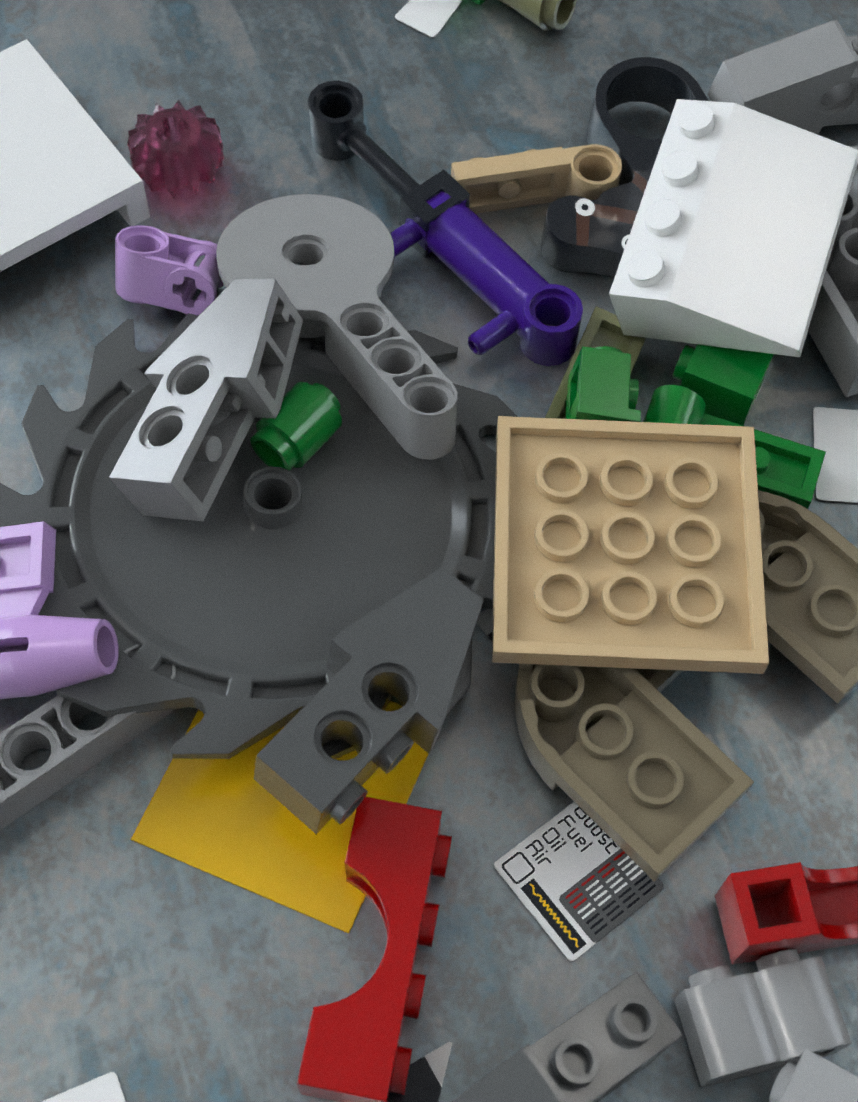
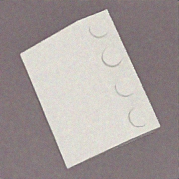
(733, 231)

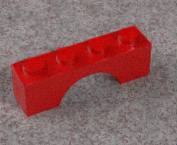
(788, 910)
(356, 1041)

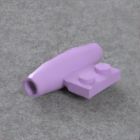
(37, 649)

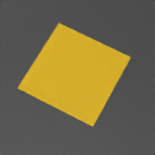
(236, 830)

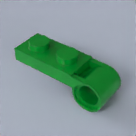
(781, 464)

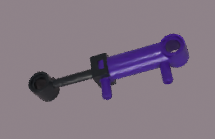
(439, 221)

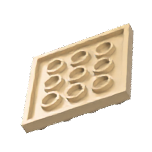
(628, 546)

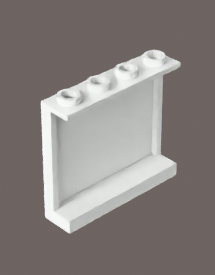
(54, 161)

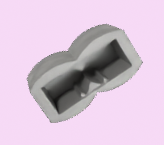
(760, 1017)

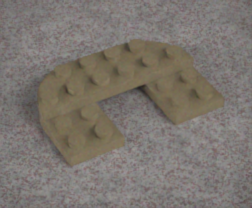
(634, 755)

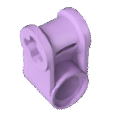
(162, 269)

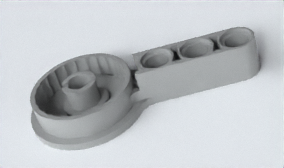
(337, 292)

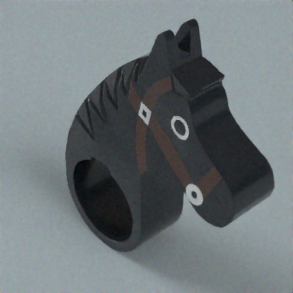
(594, 233)

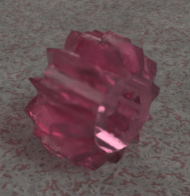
(176, 148)

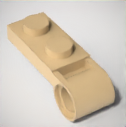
(537, 176)

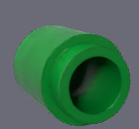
(301, 428)

